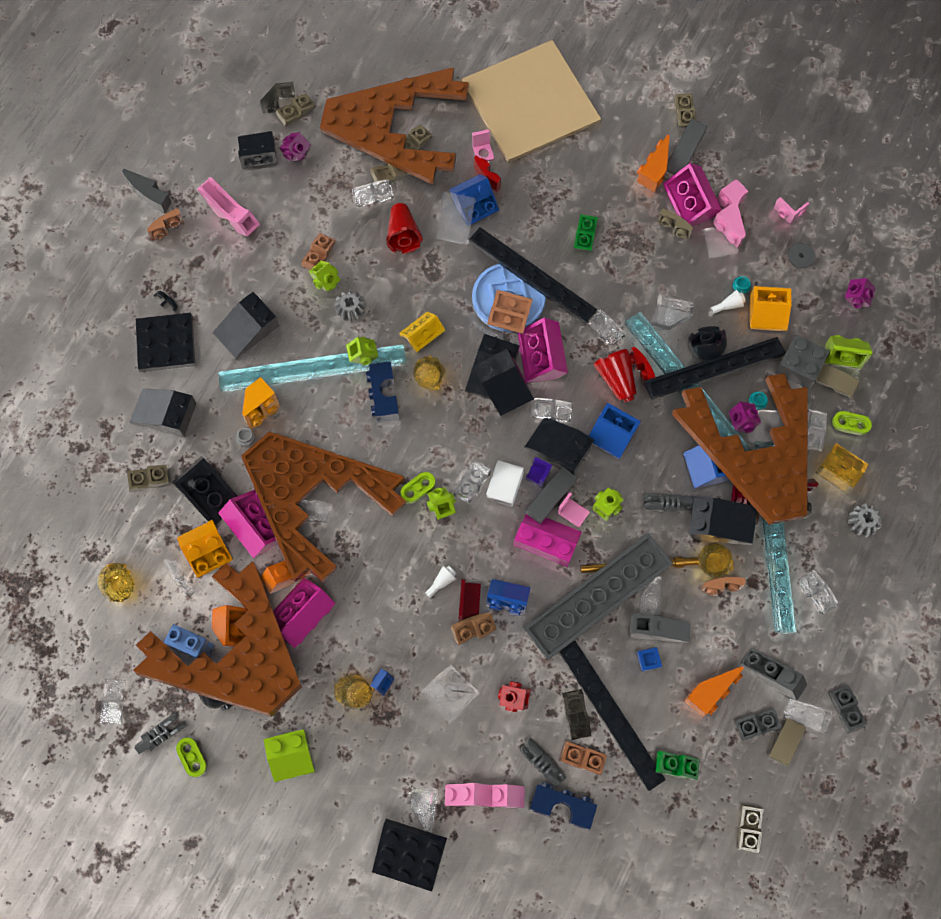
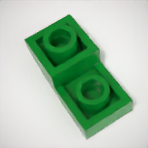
(585, 232)
(677, 765)

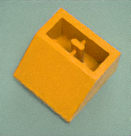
(770, 308)
(259, 403)
(204, 548)

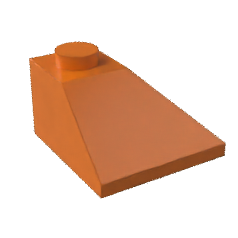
(223, 624)

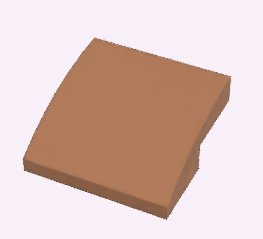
(509, 311)

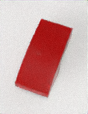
(483, 167)
(640, 363)

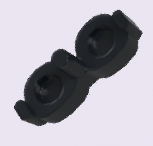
(160, 294)

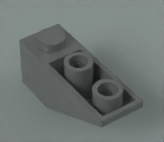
(659, 628)
(775, 674)

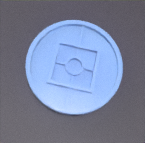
(501, 279)

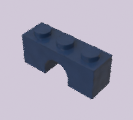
(381, 376)
(581, 809)

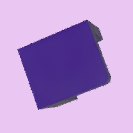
(539, 472)

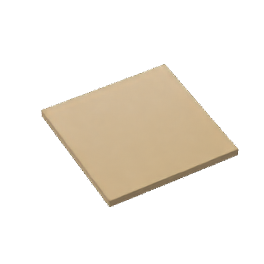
(531, 101)

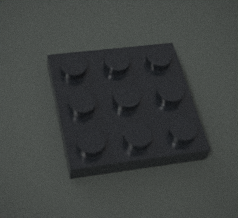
(165, 342)
(409, 854)

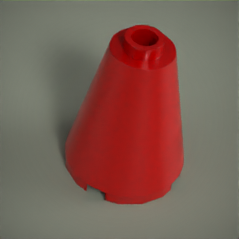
(402, 230)
(618, 374)

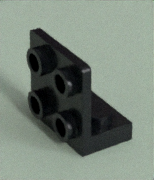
(257, 149)

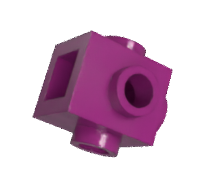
(294, 147)
(860, 293)
(744, 417)

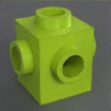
(324, 276)
(362, 350)
(441, 502)
(608, 503)

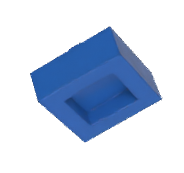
(649, 659)
(382, 682)

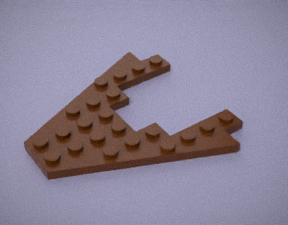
(367, 116)
(288, 471)
(769, 476)
(252, 674)

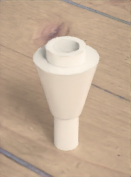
(733, 301)
(444, 578)

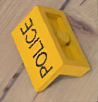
(423, 331)

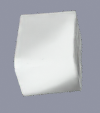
(505, 483)

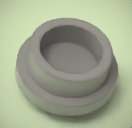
(245, 436)

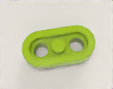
(851, 423)
(416, 487)
(191, 758)

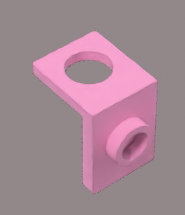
(480, 142)
(787, 212)
(573, 511)

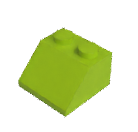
(847, 352)
(289, 755)

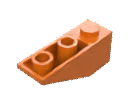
(654, 171)
(278, 577)
(708, 692)

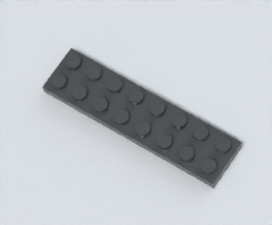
(598, 596)

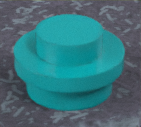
(741, 284)
(759, 399)

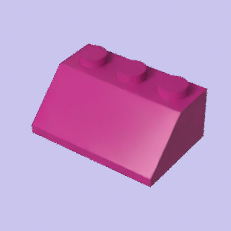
(692, 195)
(542, 351)
(249, 523)
(547, 540)
(302, 611)

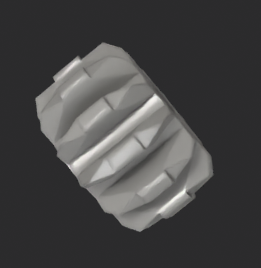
(348, 300)
(858, 520)

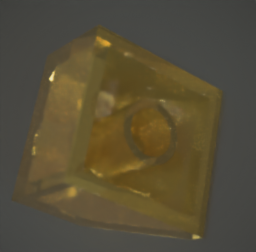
(842, 469)

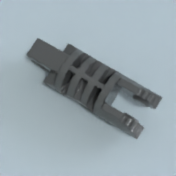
(667, 502)
(159, 734)
(542, 762)

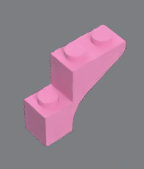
(228, 208)
(729, 219)
(484, 795)

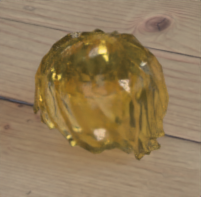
(429, 372)
(715, 560)
(115, 582)
(353, 692)

